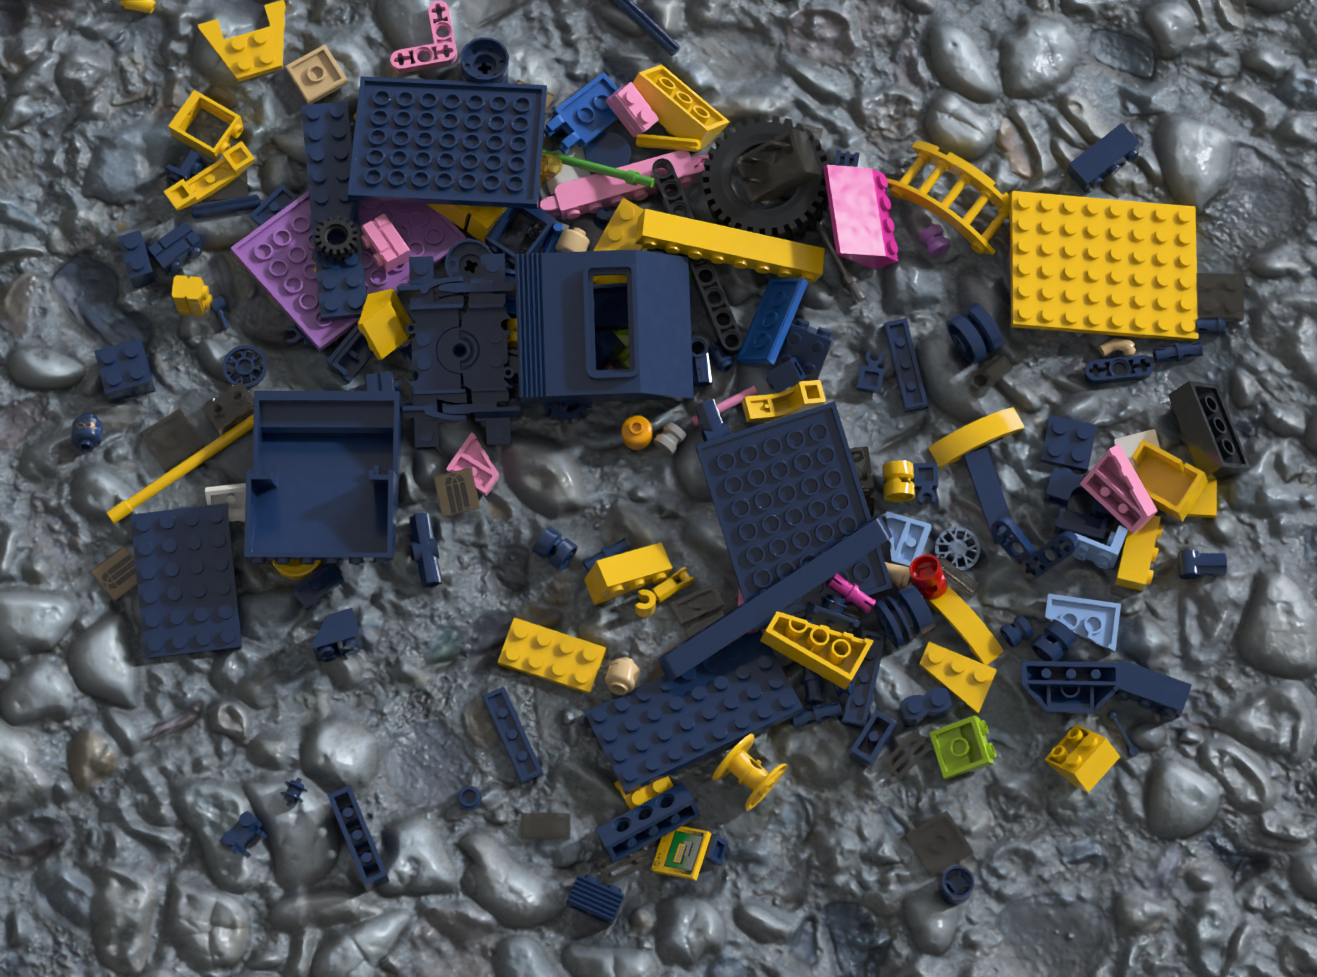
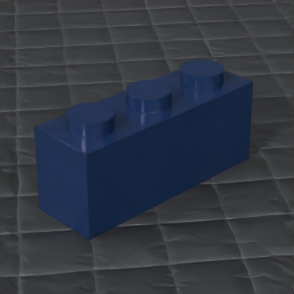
(1104, 158)
(1152, 689)

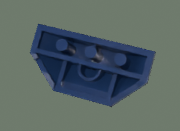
(1070, 685)

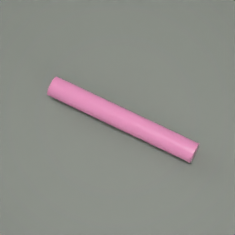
(730, 402)

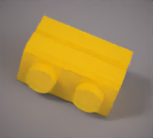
(191, 295)

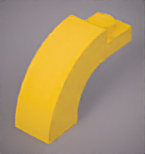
(785, 403)

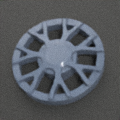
(957, 548)

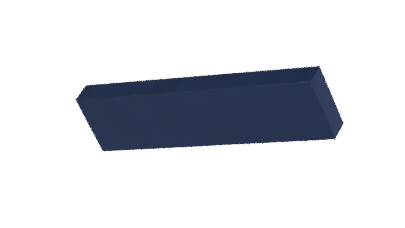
(905, 365)
(987, 487)
(864, 681)
(512, 735)

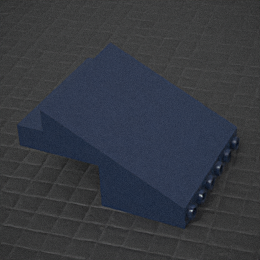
(323, 477)

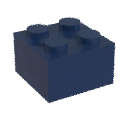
(125, 370)

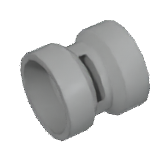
(669, 438)

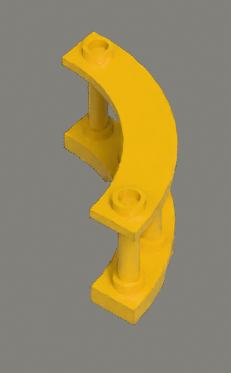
(967, 175)

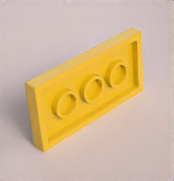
(620, 235)
(552, 656)

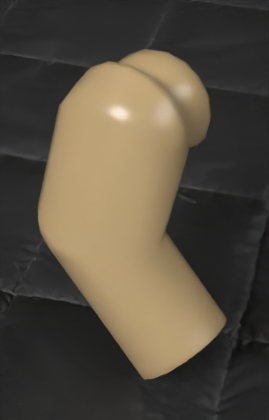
(1124, 345)

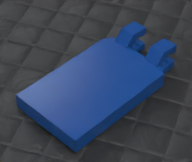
(584, 114)

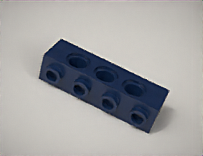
(647, 822)
(358, 838)

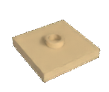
(316, 74)

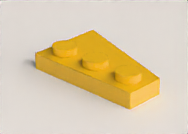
(960, 674)

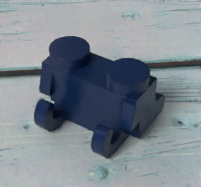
(242, 834)

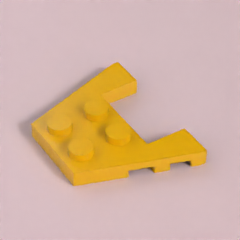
(252, 52)

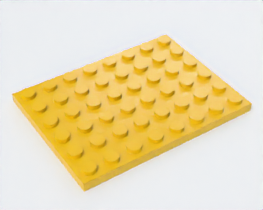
(1103, 266)

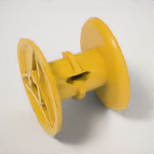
(749, 772)

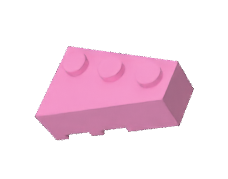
(1120, 490)

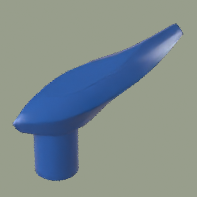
(551, 242)

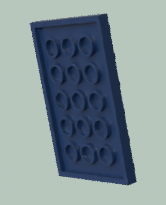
(186, 581)

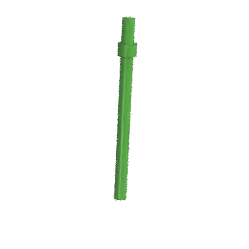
(630, 176)

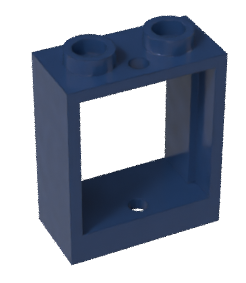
(536, 215)

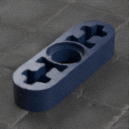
(1137, 374)

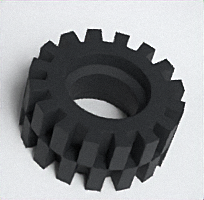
(336, 251)

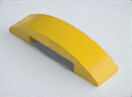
(211, 179)
(975, 435)
(968, 626)

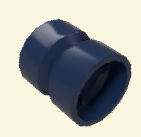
(547, 545)
(1053, 642)
(957, 885)

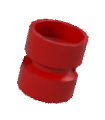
(928, 576)

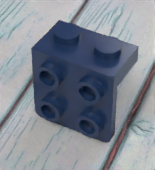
(808, 346)

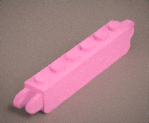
(602, 191)

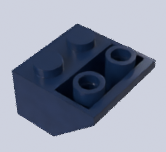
(337, 636)

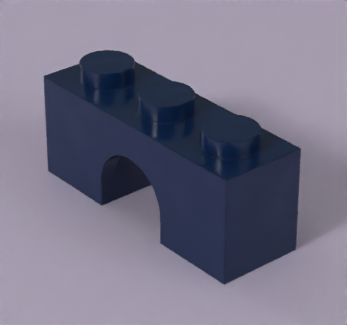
(1067, 484)

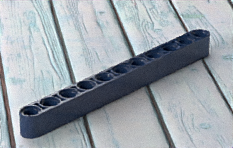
(774, 598)

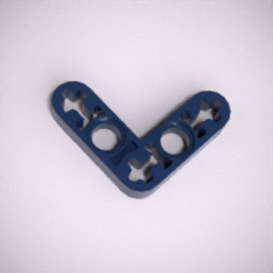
(1030, 554)

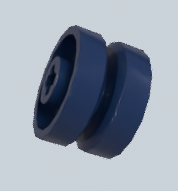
(974, 333)

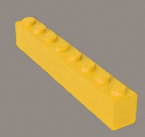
(729, 246)

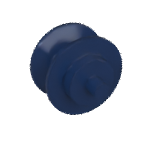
(293, 792)

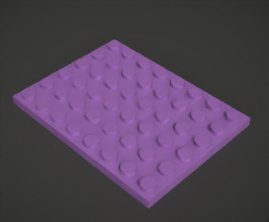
(282, 261)

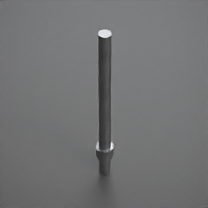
(849, 279)

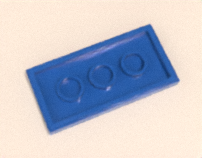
(772, 321)

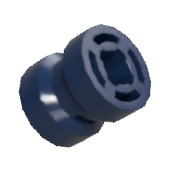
(1016, 631)

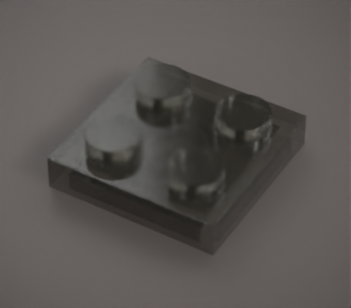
(1220, 296)

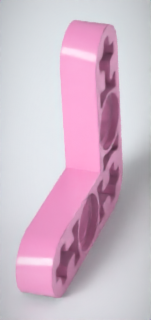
(440, 44)

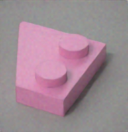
(473, 456)

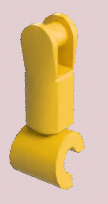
(662, 592)

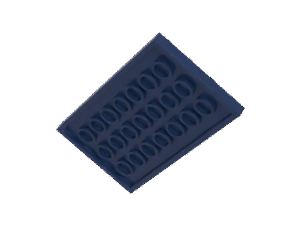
(695, 715)

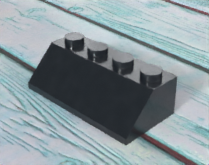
(1208, 430)

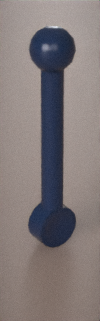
(1133, 751)

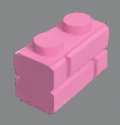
(632, 109)
(385, 243)

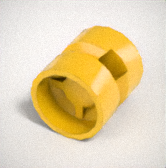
(898, 481)

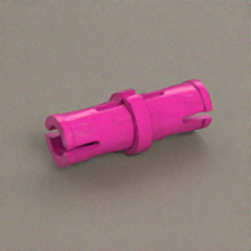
(851, 593)

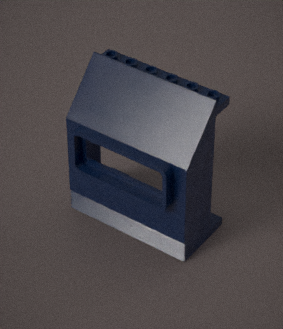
(559, 327)

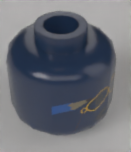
(87, 432)

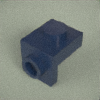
(190, 168)

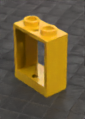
(188, 113)

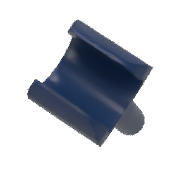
(217, 305)

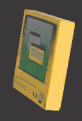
(681, 853)

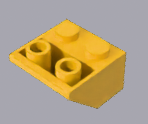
(384, 322)
(1082, 757)

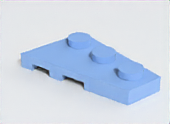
(1087, 618)

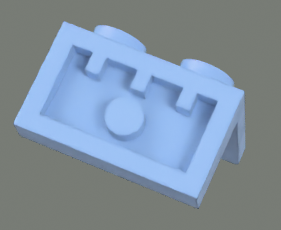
(1102, 555)

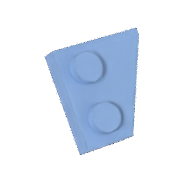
(907, 539)

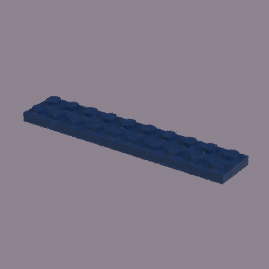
(328, 172)

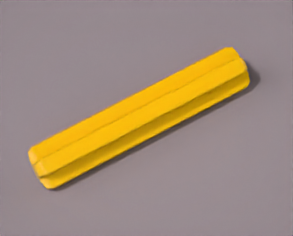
(670, 143)

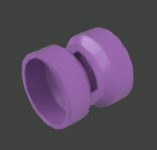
(935, 240)

